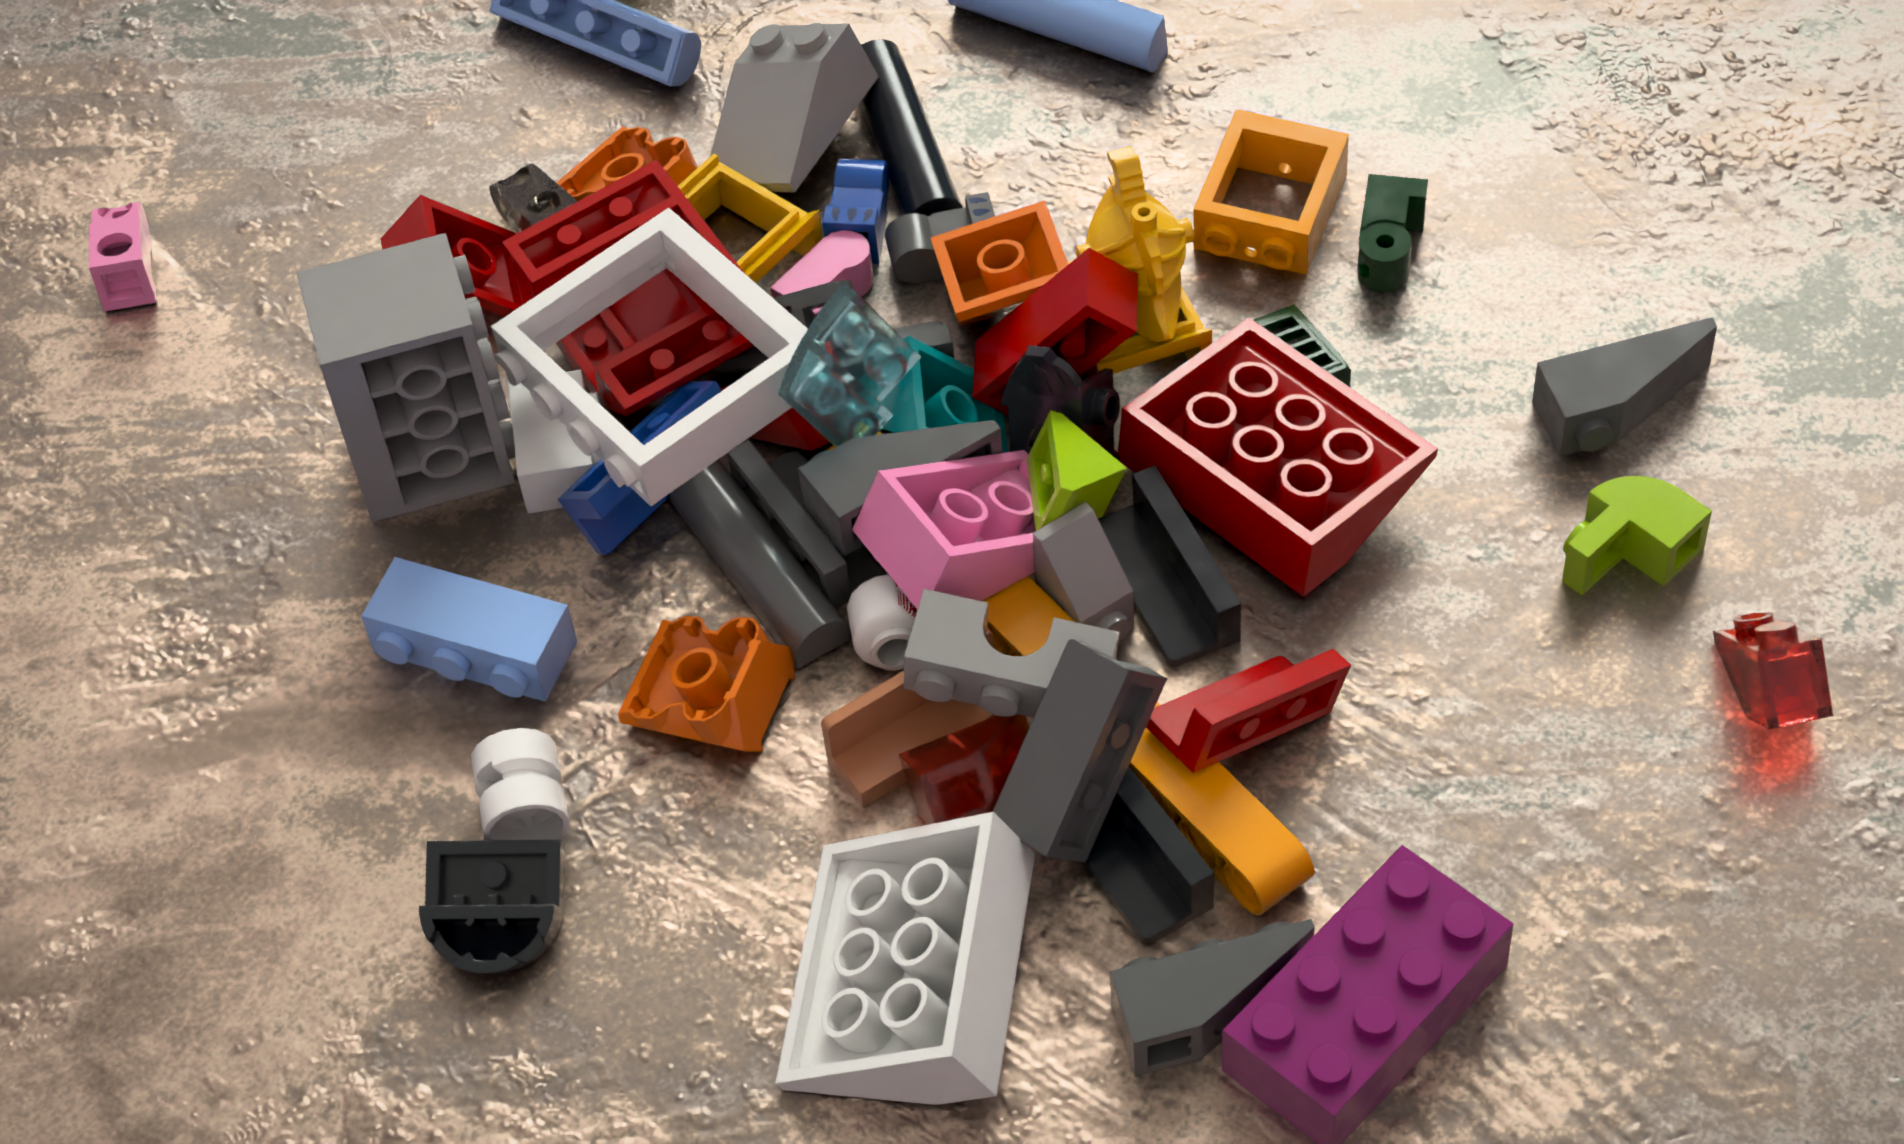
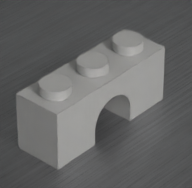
(954, 661)

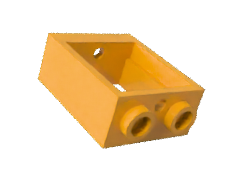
(1279, 150)

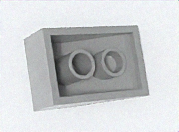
(790, 101)

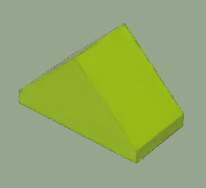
(1069, 470)

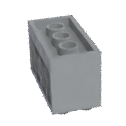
(410, 375)

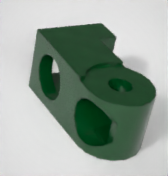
(1385, 245)

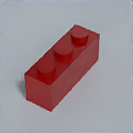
(1076, 313)

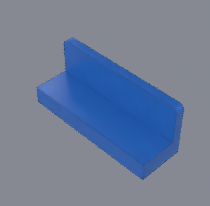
(612, 513)

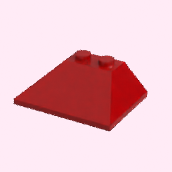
(653, 334)

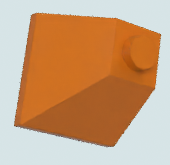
(998, 261)

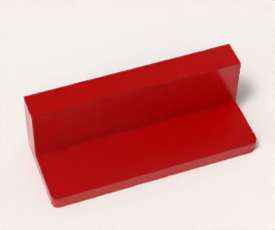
(1248, 708)

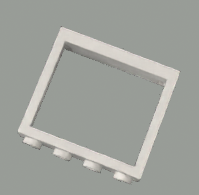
(707, 431)

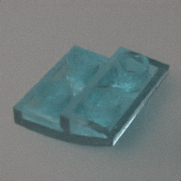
(846, 369)

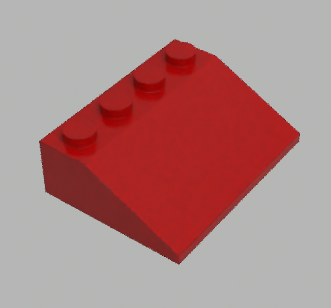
(1273, 453)

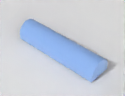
(1093, 25)
(611, 33)

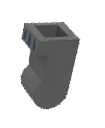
(910, 236)

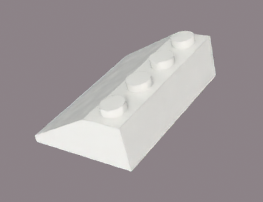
(910, 964)

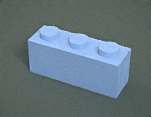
(469, 629)

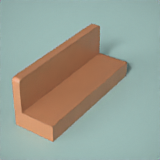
(874, 728)

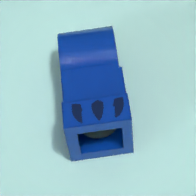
(859, 201)

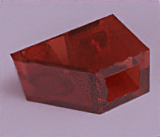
(1775, 670)
(964, 769)

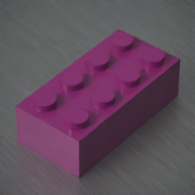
(1366, 998)

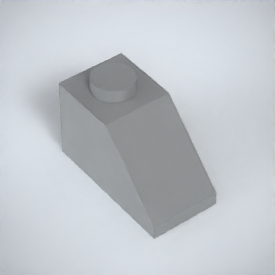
(1082, 571)

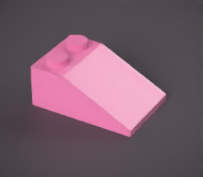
(952, 525)

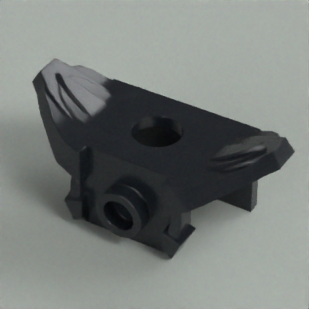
(1049, 383)

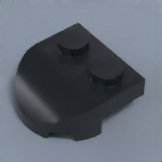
(493, 901)

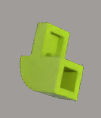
(1635, 521)

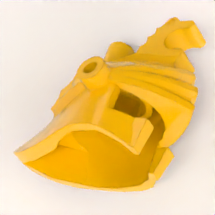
(1144, 238)

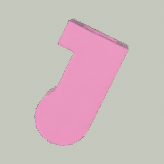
(121, 257)
(835, 258)

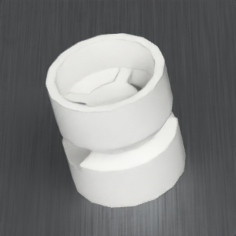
(519, 786)

